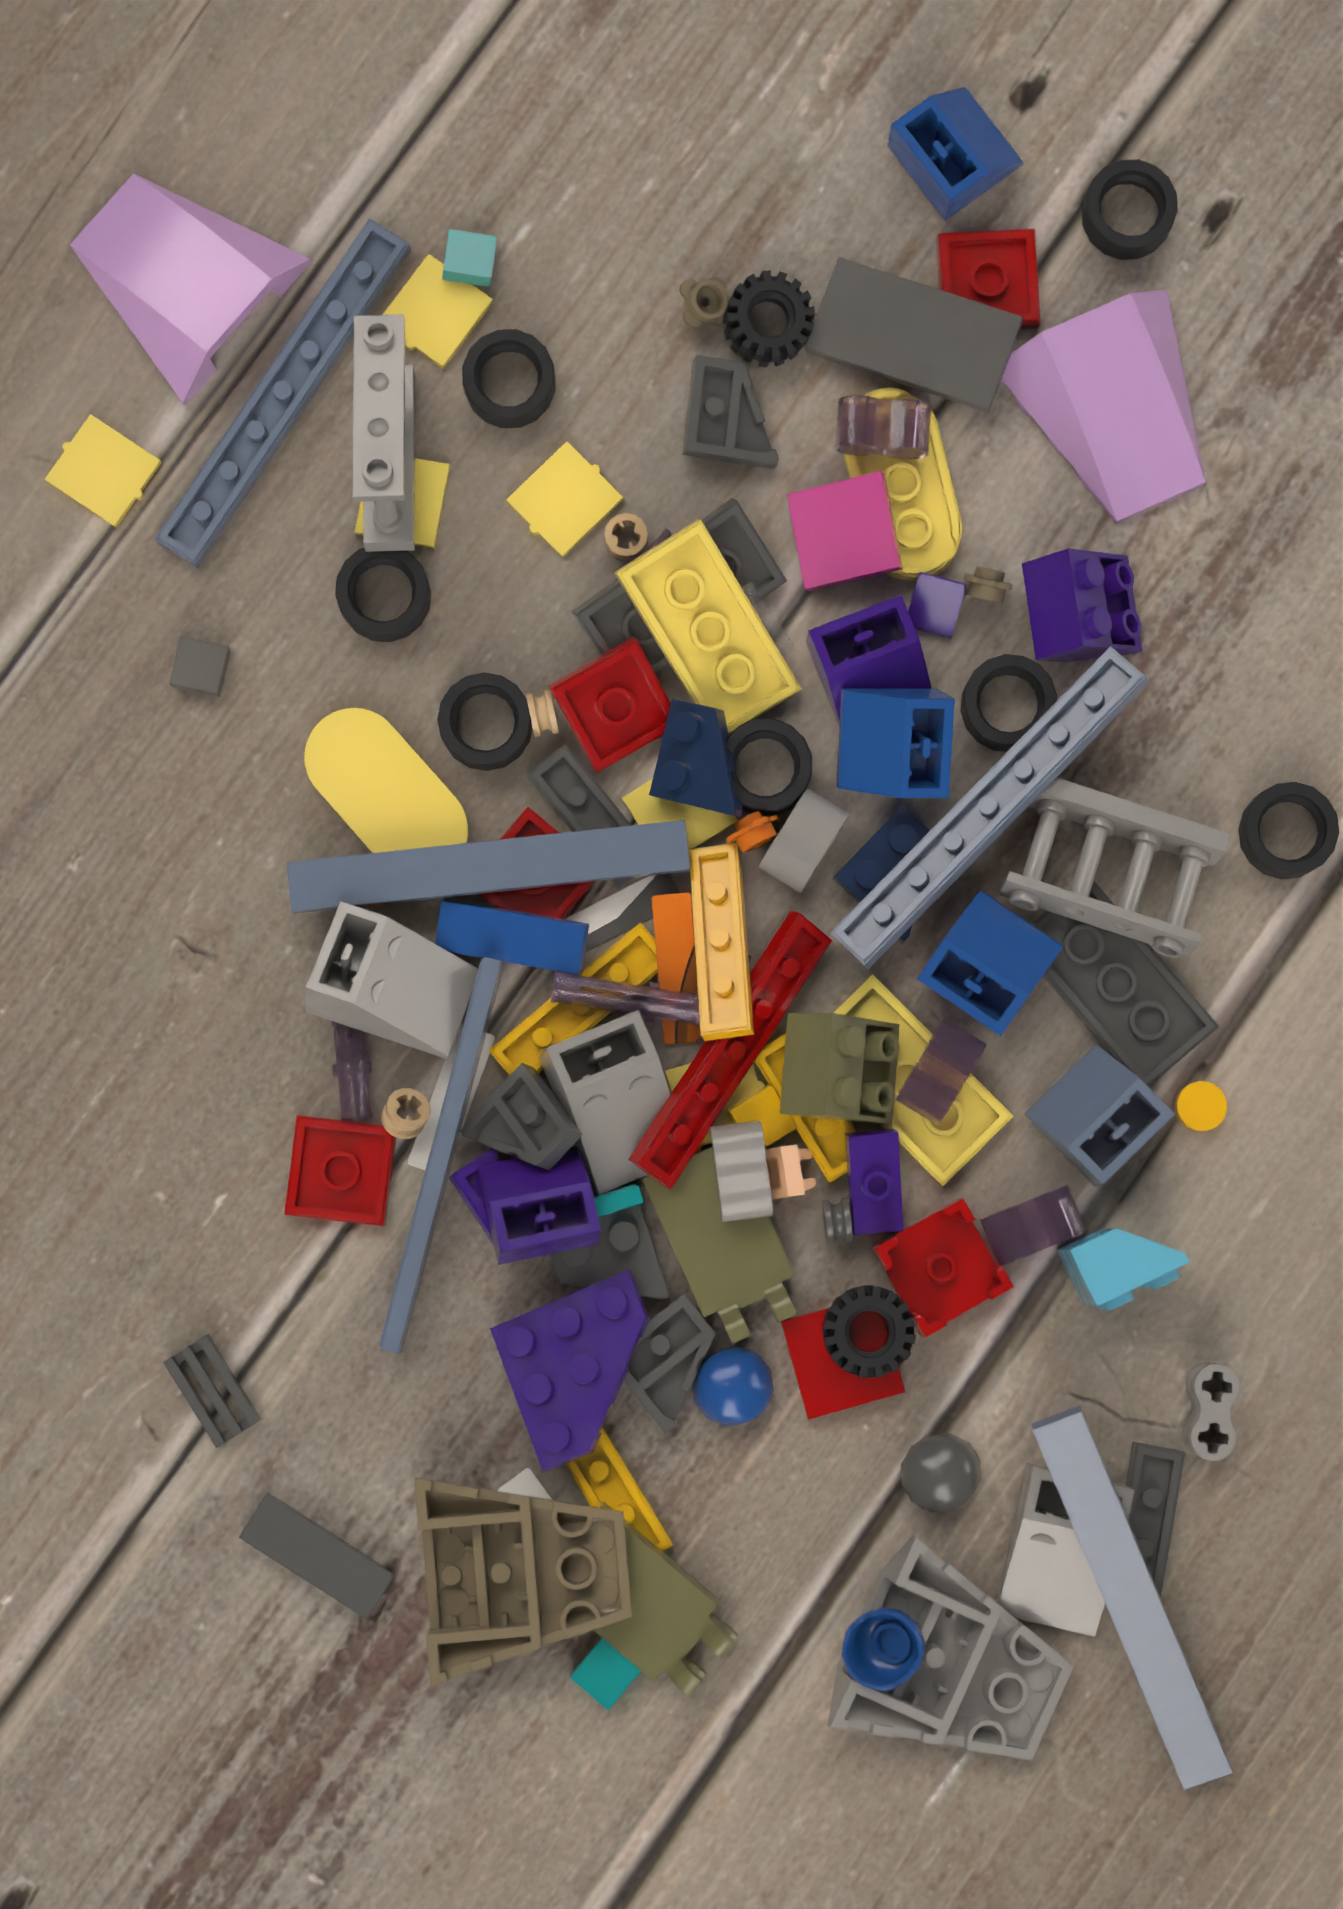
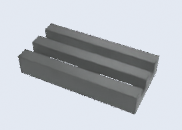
(196, 1403)

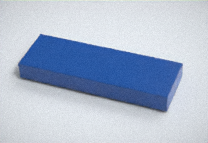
(512, 936)

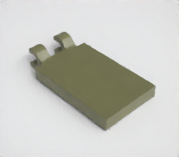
(722, 1261)
(667, 1616)

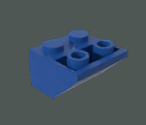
(951, 150)
(895, 742)
(990, 962)

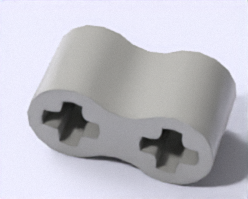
(804, 840)
(741, 1171)
(1212, 1411)

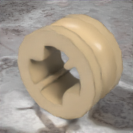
(640, 534)
(542, 713)
(408, 1099)

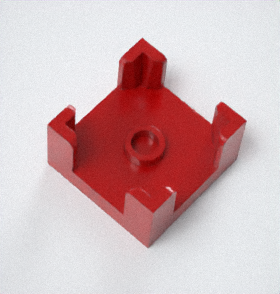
(941, 1267)

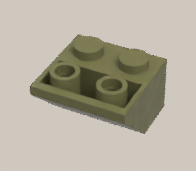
(839, 1068)

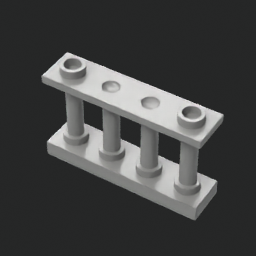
(384, 433)
(1149, 832)

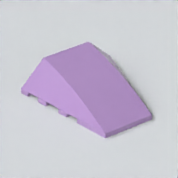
(180, 275)
(1114, 402)

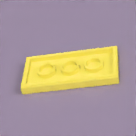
(707, 626)
(969, 1121)

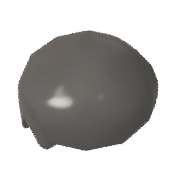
(940, 1472)

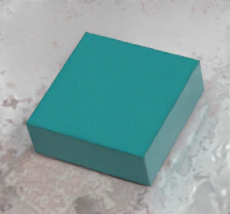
(469, 258)
(618, 1200)
(605, 1673)

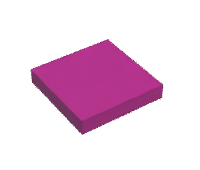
(844, 531)

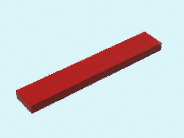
(724, 1062)

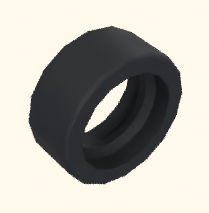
(1144, 176)
(508, 341)
(383, 630)
(995, 667)
(476, 685)
(799, 751)
(1310, 799)

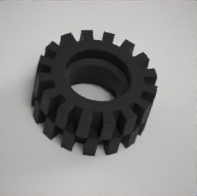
(774, 290)
(899, 1339)

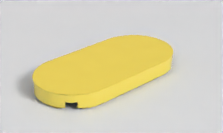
(920, 501)
(381, 784)

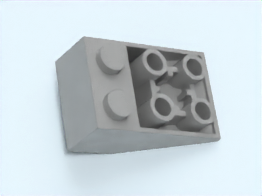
(389, 982)
(611, 1091)
(1045, 1565)

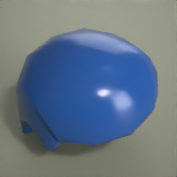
(733, 1386)
(883, 1648)

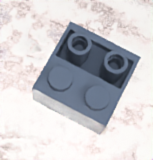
(1099, 1115)

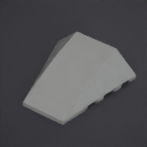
(982, 1673)

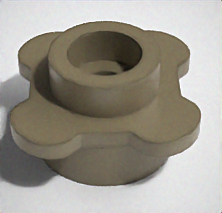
(714, 291)
(987, 584)

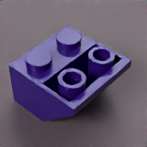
(1081, 605)
(869, 651)
(539, 1209)

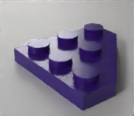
(571, 1364)

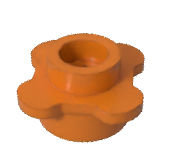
(753, 831)

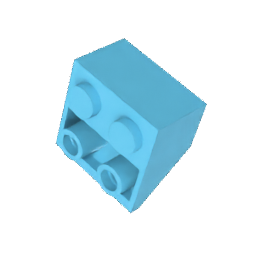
(1115, 1262)

